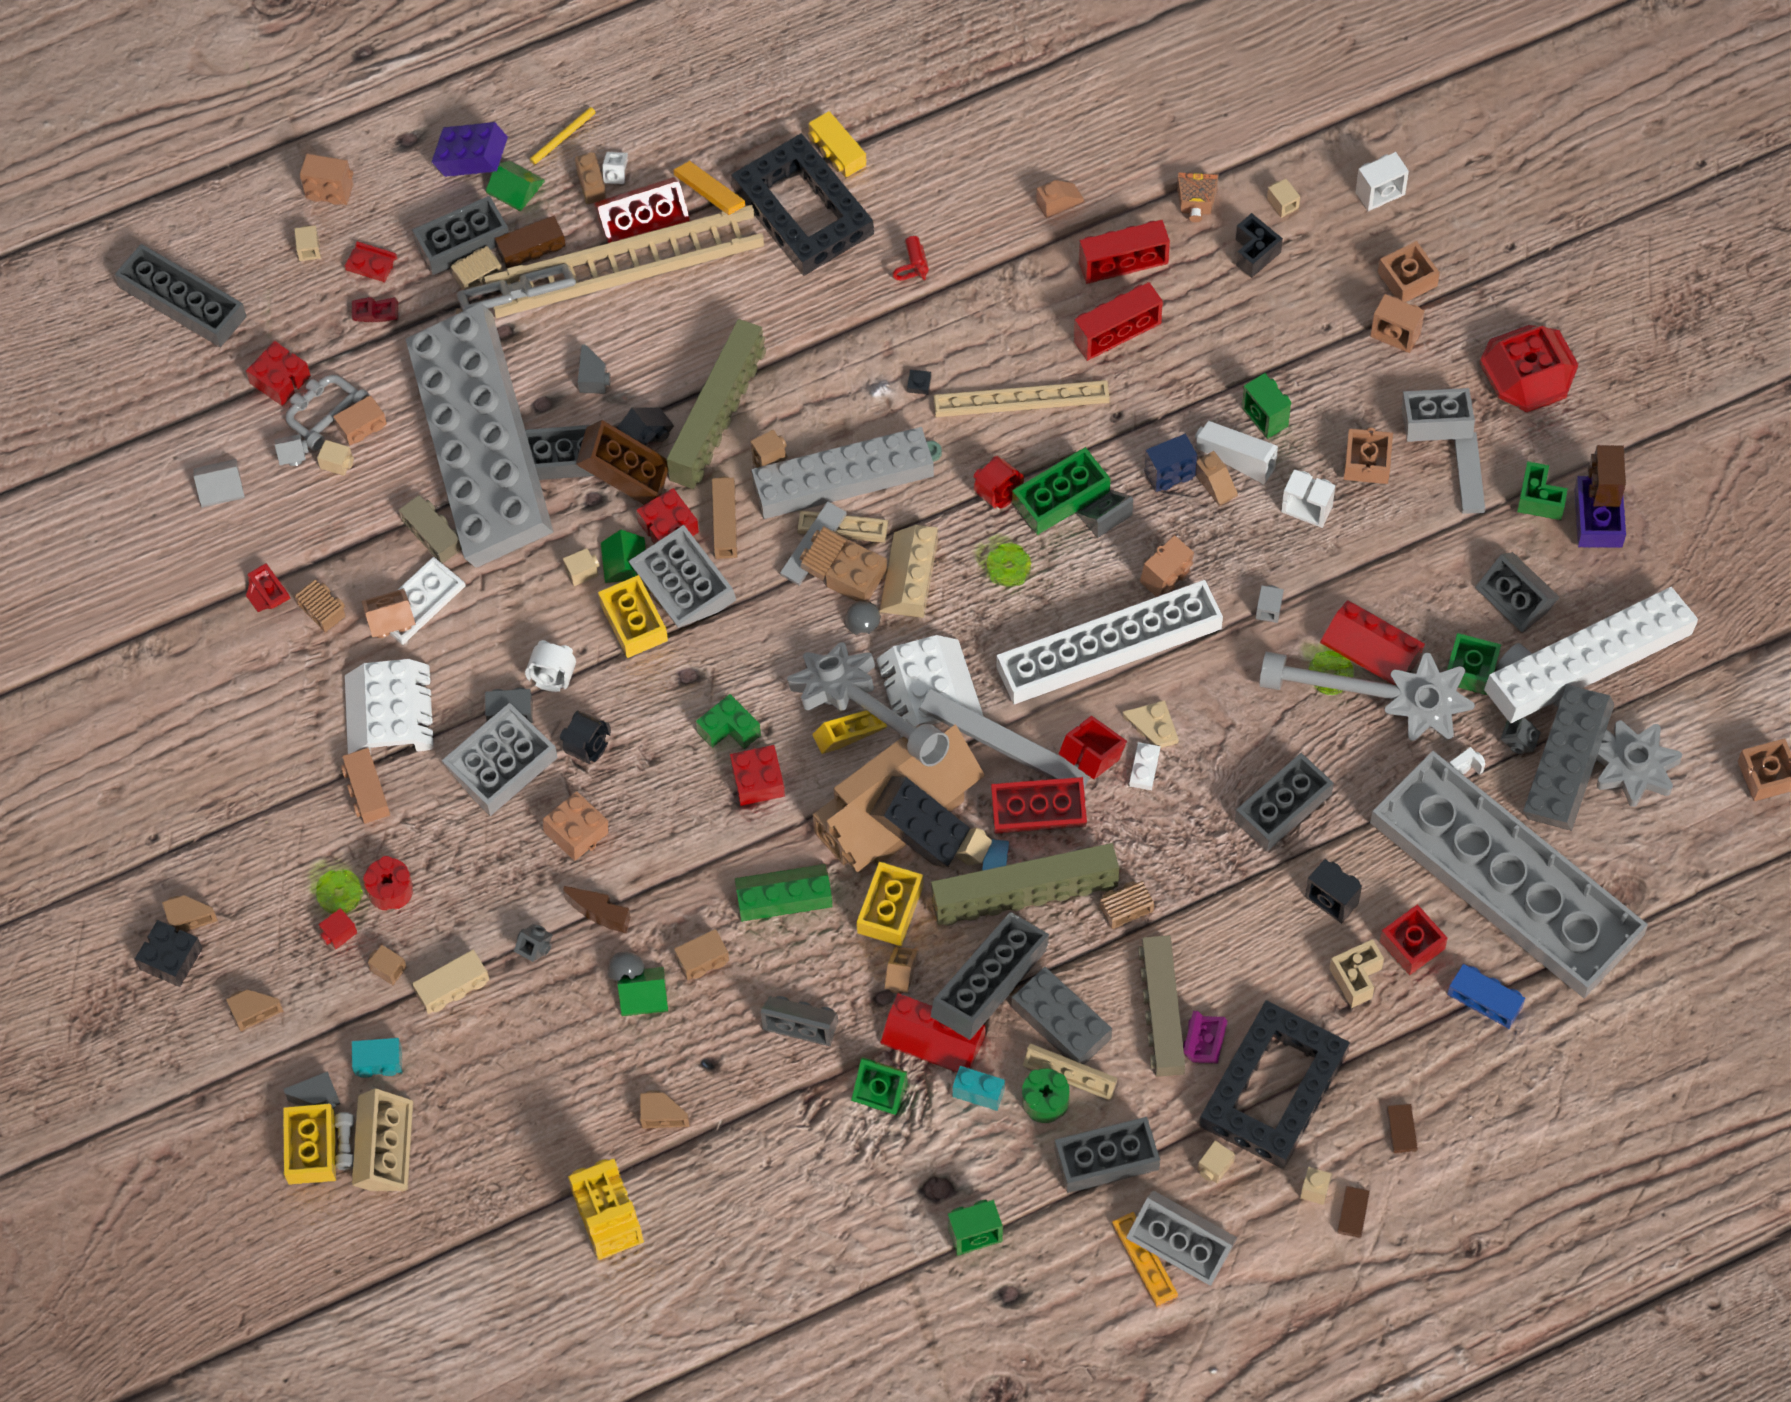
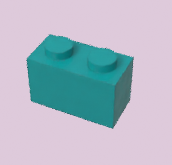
(377, 1057)
(978, 1088)

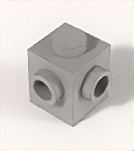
(291, 450)

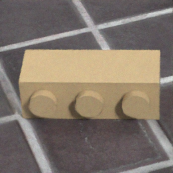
(451, 982)

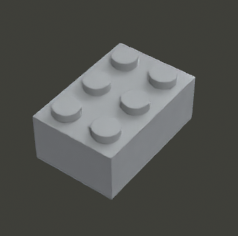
(1438, 414)

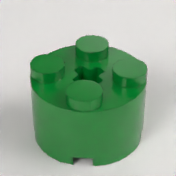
(1054, 1086)

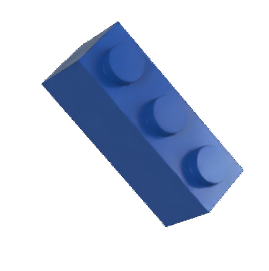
(1486, 995)

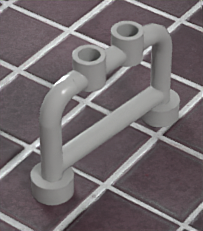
(315, 389)

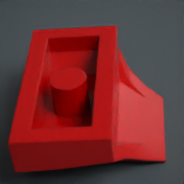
(265, 589)

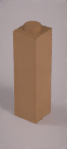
(724, 517)

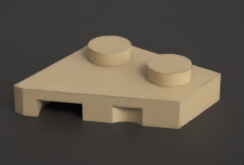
(1153, 723)

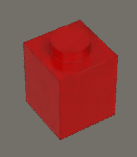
(337, 929)

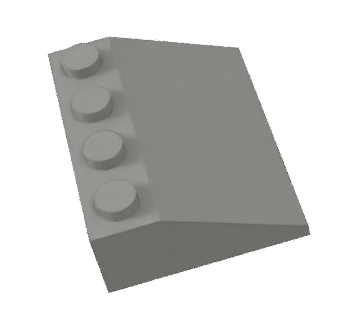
(683, 578)
(500, 759)

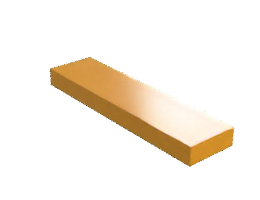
(709, 187)
(1146, 1263)

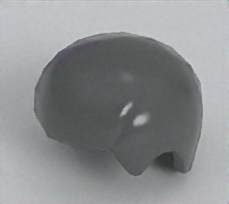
(862, 617)
(625, 964)

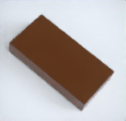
(1402, 1128)
(1353, 1212)

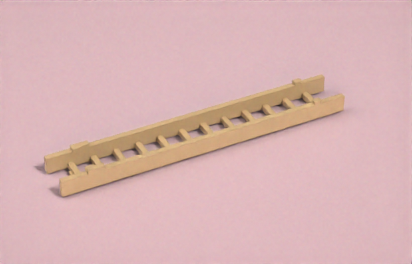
(638, 272)

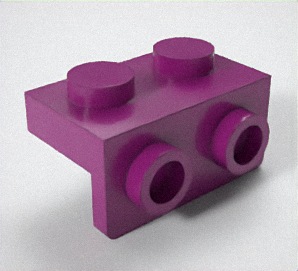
(1204, 1038)

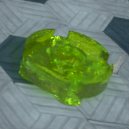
(1008, 577)
(1331, 660)
(339, 879)

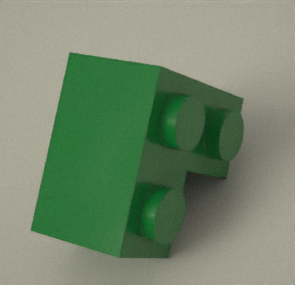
(1538, 497)
(727, 719)

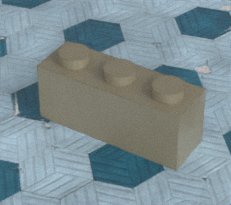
(430, 528)

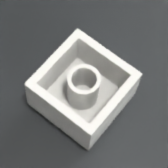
(1381, 181)

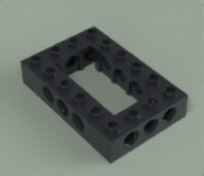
(805, 252)
(1250, 1134)

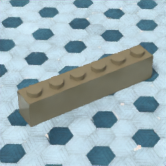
(1163, 1006)

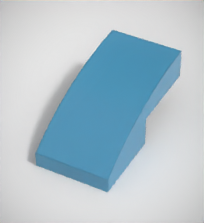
(996, 854)

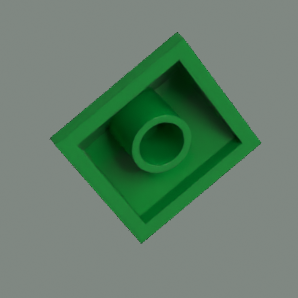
(513, 185)
(617, 553)
(643, 993)
(879, 1086)

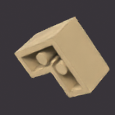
(1352, 971)

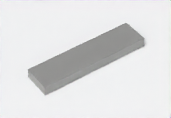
(1469, 475)
(830, 517)

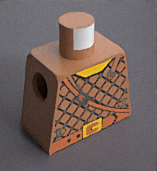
(1196, 194)

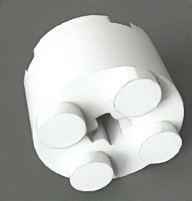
(551, 666)

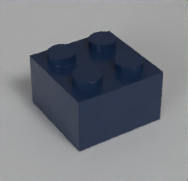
(1170, 463)

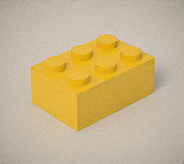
(633, 616)
(890, 904)
(309, 1144)

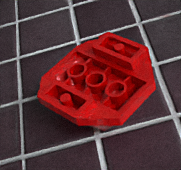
(1528, 383)

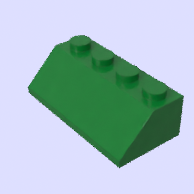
(783, 892)

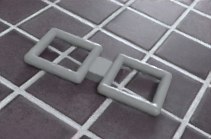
(518, 289)

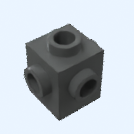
(1520, 736)
(533, 942)

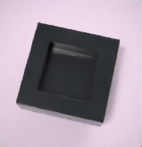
(919, 382)

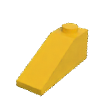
(846, 730)

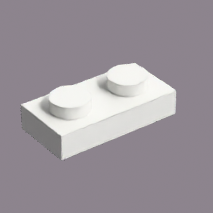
(1144, 766)

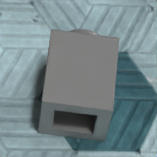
(1269, 603)

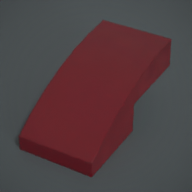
(374, 311)

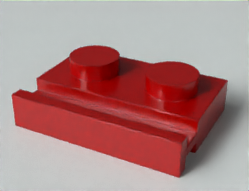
(370, 261)

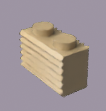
(473, 269)

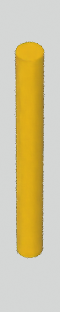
(562, 136)

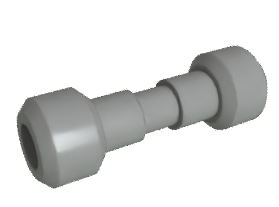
(344, 1122)

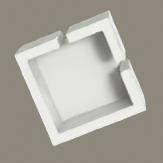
(1308, 498)

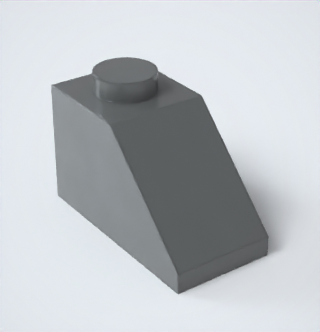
(592, 373)
(313, 1091)

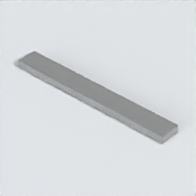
(999, 738)

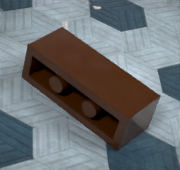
(530, 242)

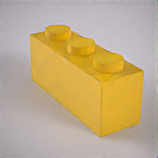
(837, 144)

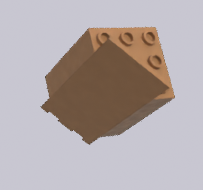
(845, 820)

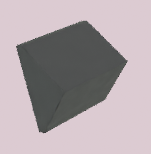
(1107, 512)

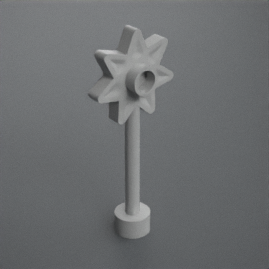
(843, 677)
(1424, 697)
(1629, 758)

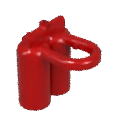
(917, 260)

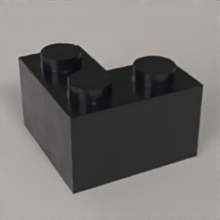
(1259, 245)
(646, 425)

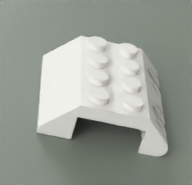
(926, 665)
(388, 705)

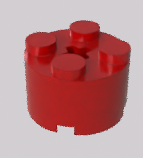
(996, 482)
(388, 883)

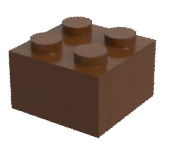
(1607, 475)

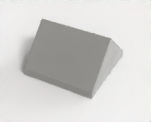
(218, 483)

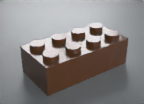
(622, 462)

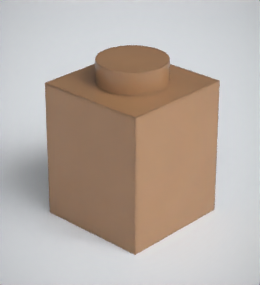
(386, 964)

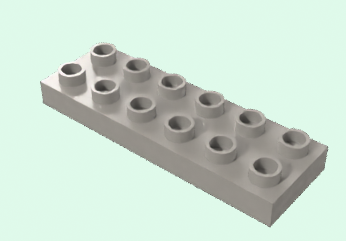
(479, 436)
(1508, 874)

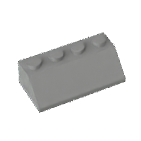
(1181, 1237)

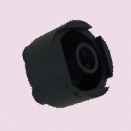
(585, 737)

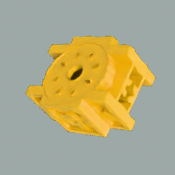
(605, 1208)

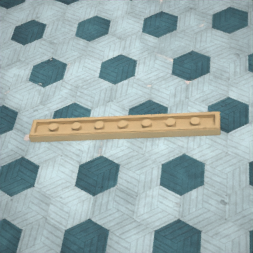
(1021, 398)

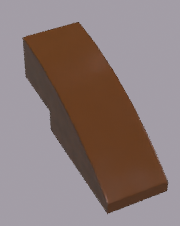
(598, 908)

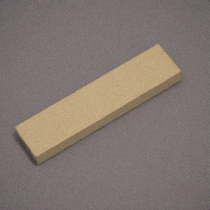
(851, 527)
(1075, 1072)

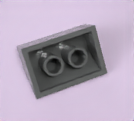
(1517, 591)
(799, 1020)

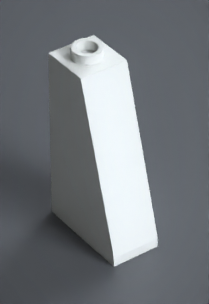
(1238, 450)

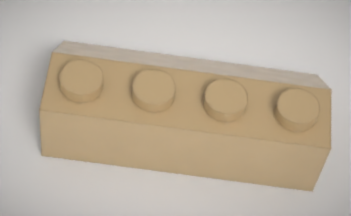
(910, 571)
(382, 1141)

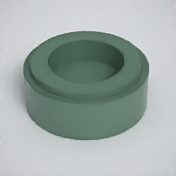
(935, 450)

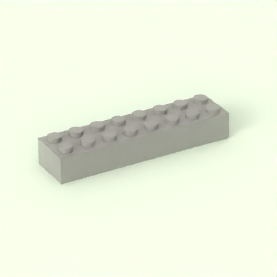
(842, 472)

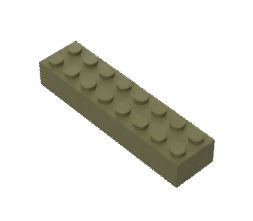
(716, 404)
(1025, 884)

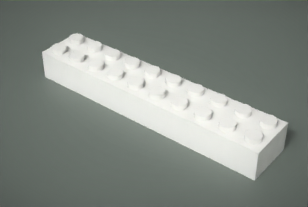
(1109, 642)
(1591, 654)

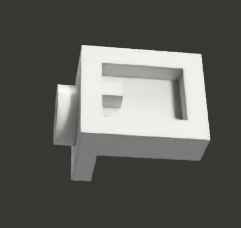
(614, 167)
(1467, 760)

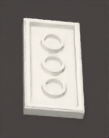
(427, 594)

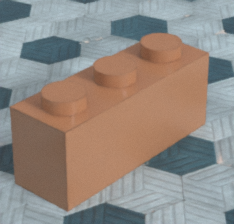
(365, 786)

